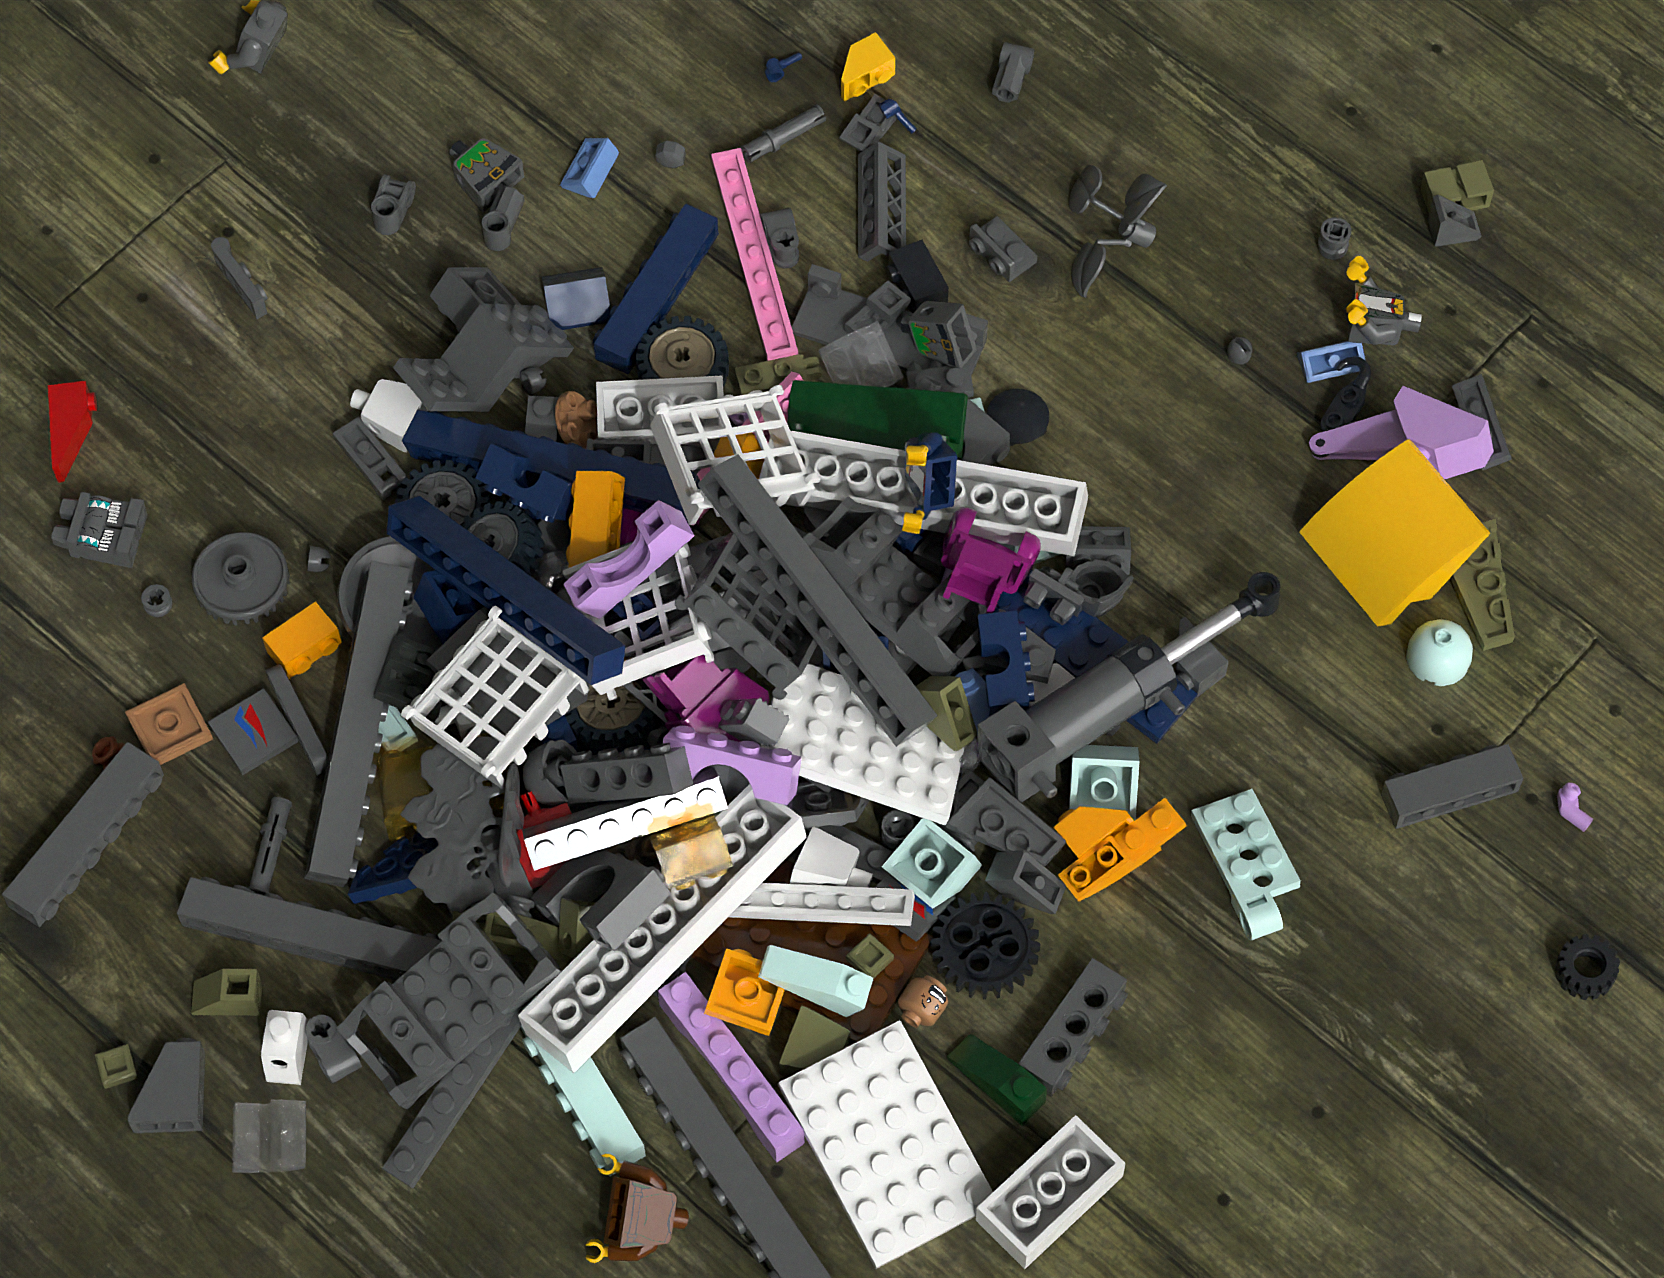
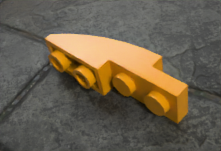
(1122, 853)

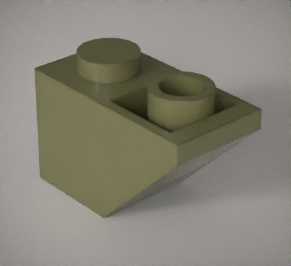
(228, 993)

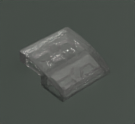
(861, 359)
(269, 1136)

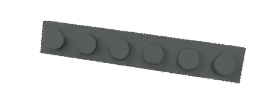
(447, 1106)

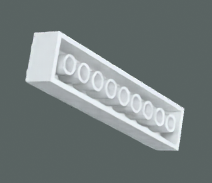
(1005, 499)
(608, 986)

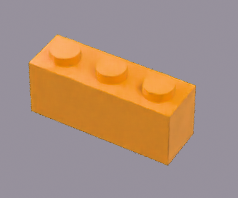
(595, 515)

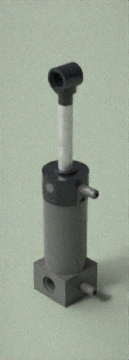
(1029, 743)

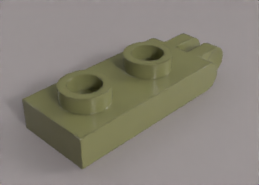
(771, 373)

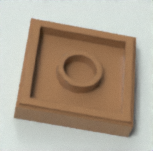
(169, 724)

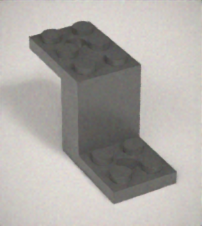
(483, 357)

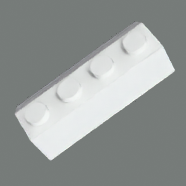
(628, 406)

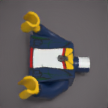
(931, 476)

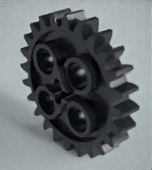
(1001, 969)

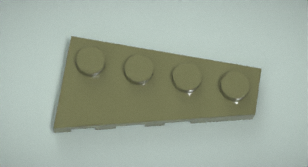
(1483, 592)

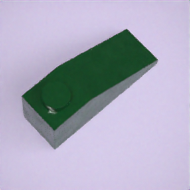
(999, 1078)

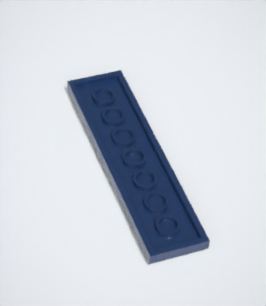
(1084, 643)

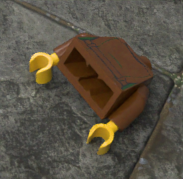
(638, 1214)

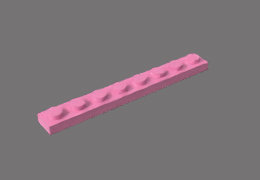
(754, 254)

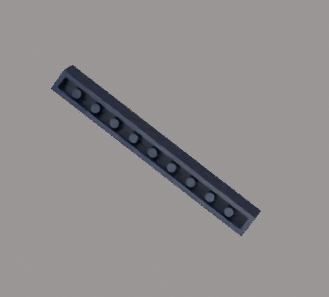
(445, 438)
(500, 583)

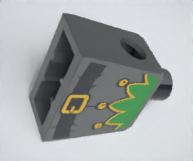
(485, 170)
(941, 332)

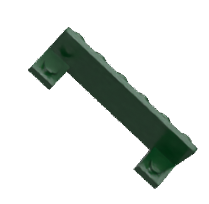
(876, 413)

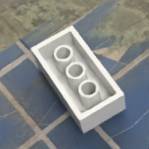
(1050, 1191)

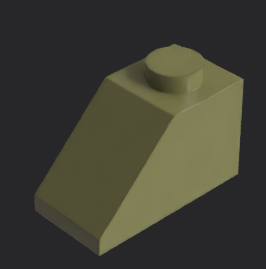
(954, 719)

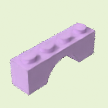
(604, 584)
(770, 772)

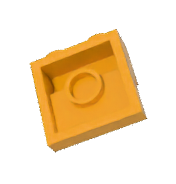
(743, 996)

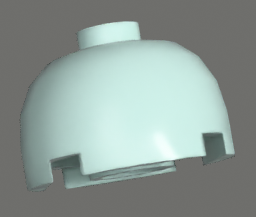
(1439, 652)

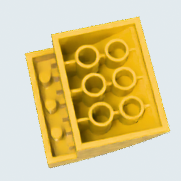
(1394, 533)

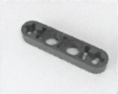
(298, 718)

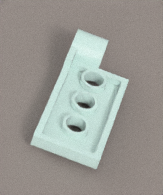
(1251, 902)

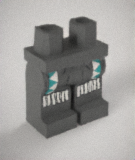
(101, 528)

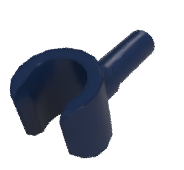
(775, 67)
(890, 107)

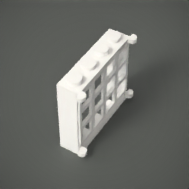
(778, 486)
(672, 652)
(530, 722)

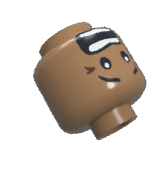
(923, 1001)

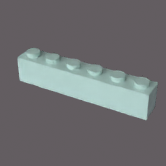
(593, 1107)

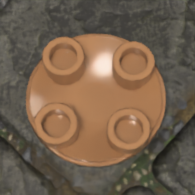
(576, 418)

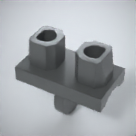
(1057, 589)

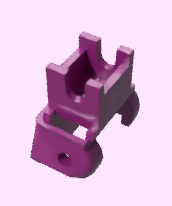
(982, 566)
(699, 693)

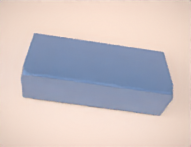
(590, 167)
(1322, 361)

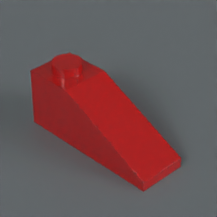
(69, 423)

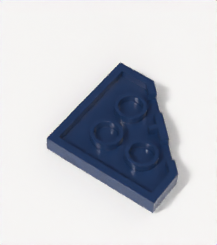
(391, 872)

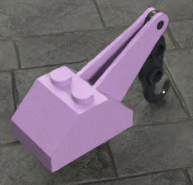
(1444, 434)

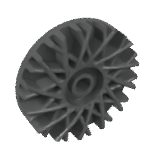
(240, 577)

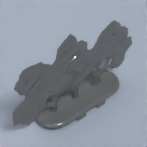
(456, 817)

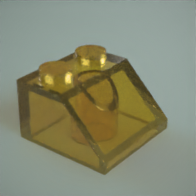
(692, 852)

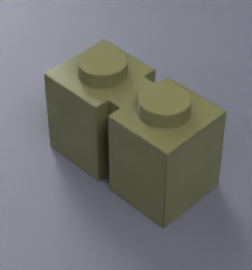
(1466, 183)

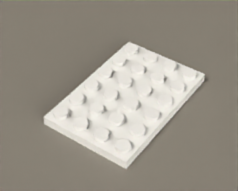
(852, 752)
(887, 1143)

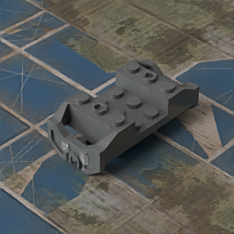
(892, 589)
(448, 1001)

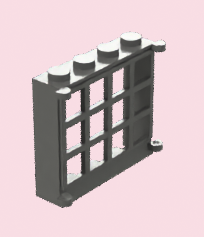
(738, 630)

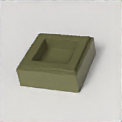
(870, 956)
(116, 1066)

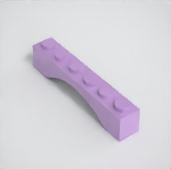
(752, 1092)

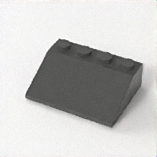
(500, 679)

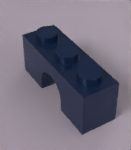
(505, 472)
(1002, 637)

